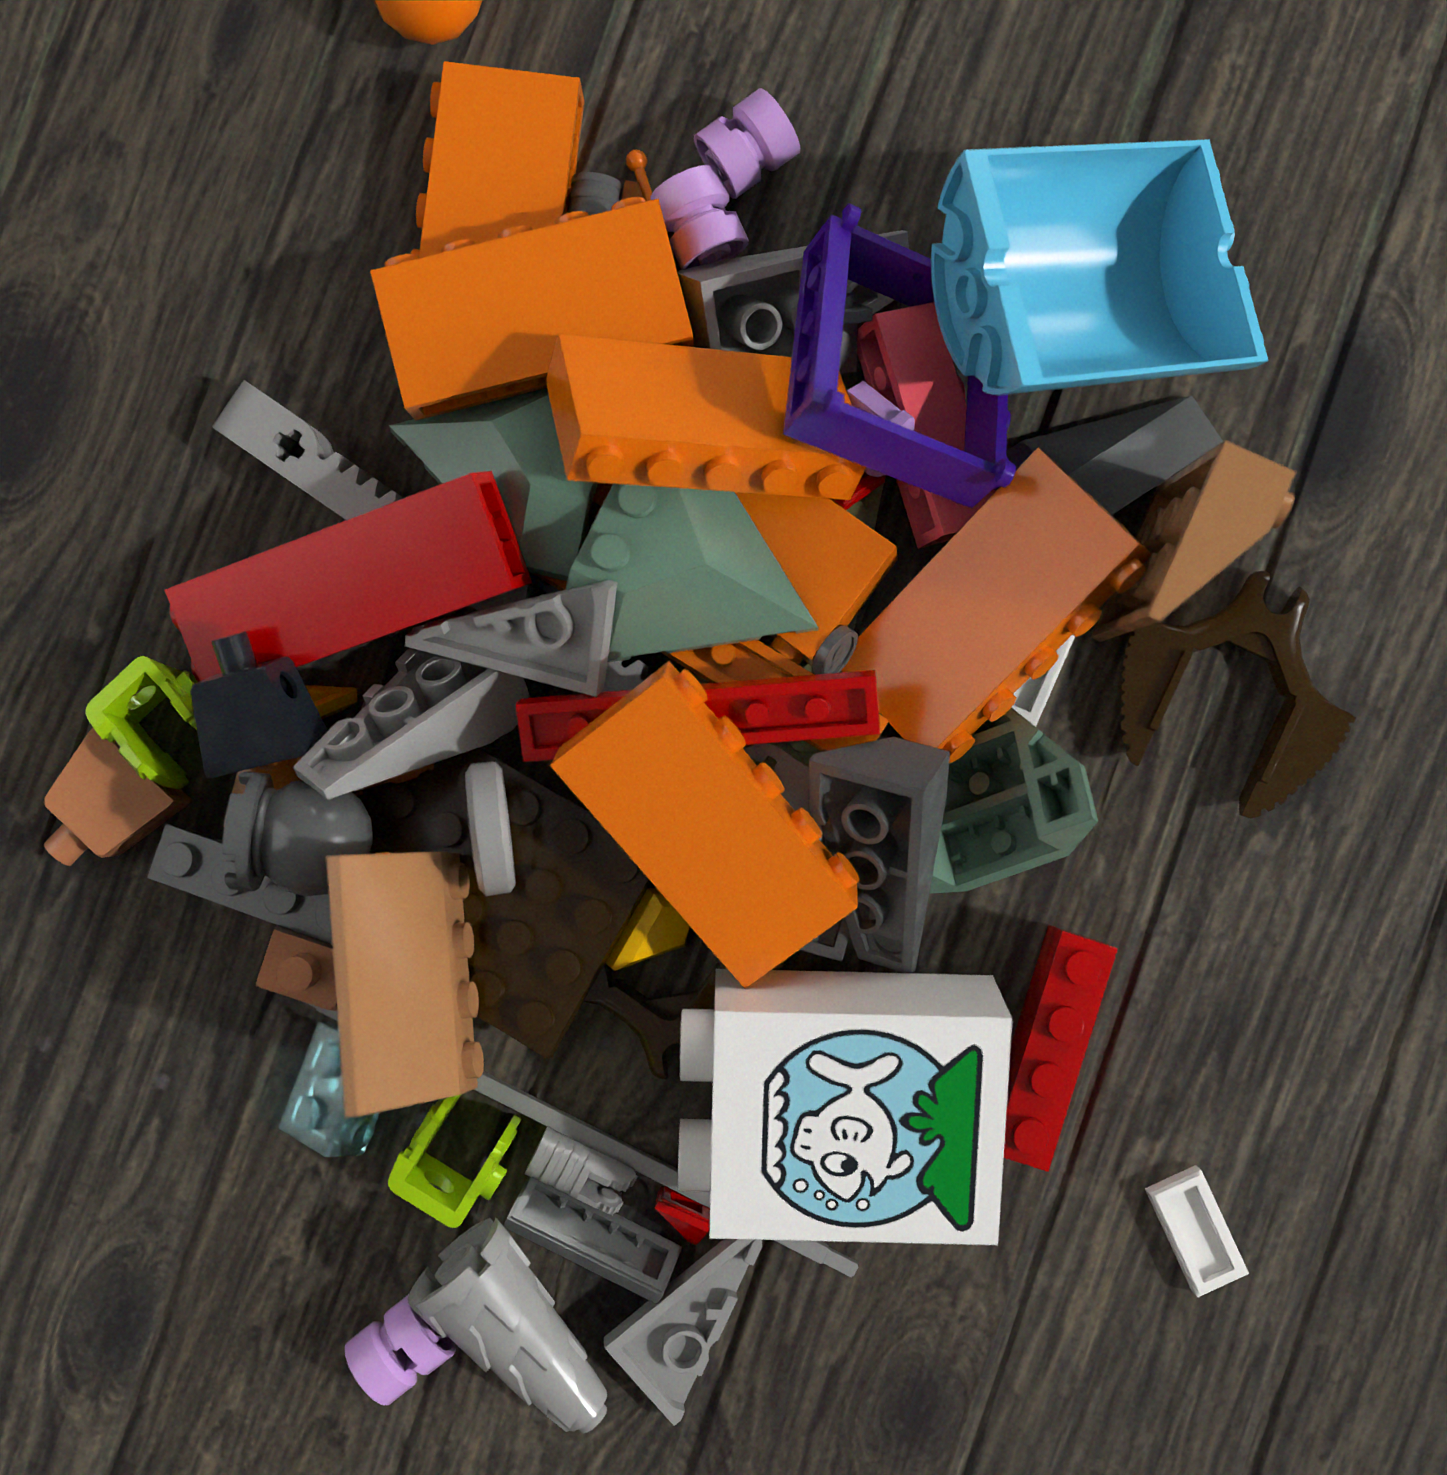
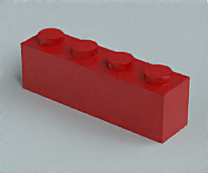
(1052, 1042)

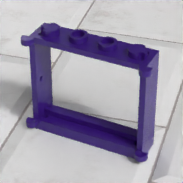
(818, 410)

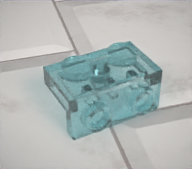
(317, 1102)

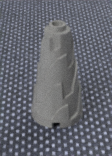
(508, 1323)

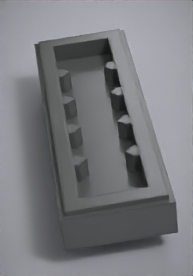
(594, 1239)

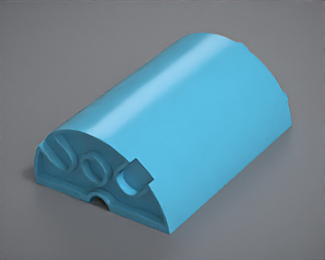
(1090, 267)

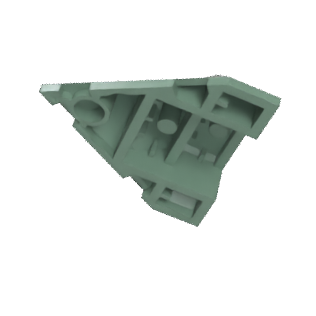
(522, 449)
(685, 572)
(1010, 806)

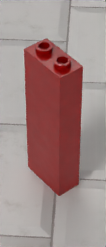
(357, 578)

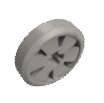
(490, 828)

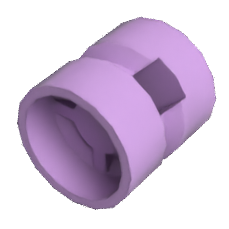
(750, 141)
(696, 213)
(392, 1353)

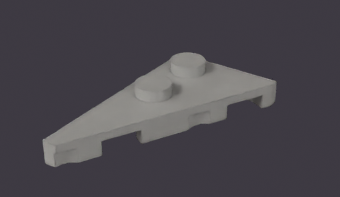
(542, 638)
(670, 1341)

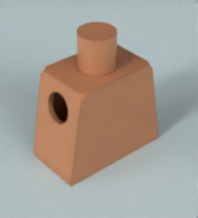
(105, 803)
(299, 969)

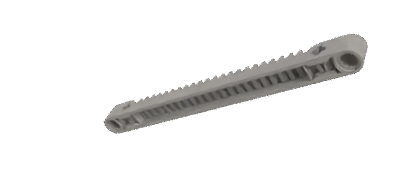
(272, 433)

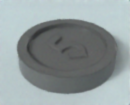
(835, 651)

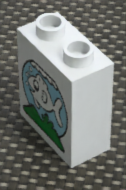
(849, 1107)

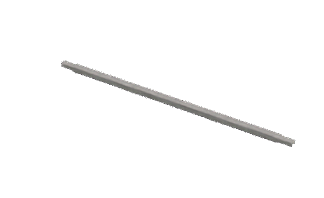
(627, 1154)

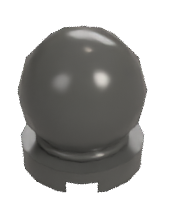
(290, 834)

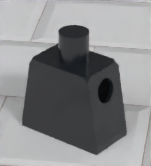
(252, 710)

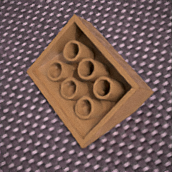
(1196, 530)
(403, 979)

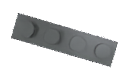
(198, 867)

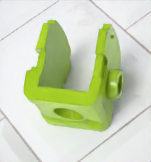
(117, 715)
(417, 1169)

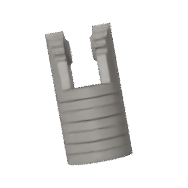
(580, 1171)

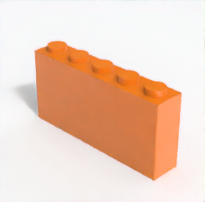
(497, 153)
(490, 312)
(684, 420)
(825, 555)
(996, 606)
(708, 824)

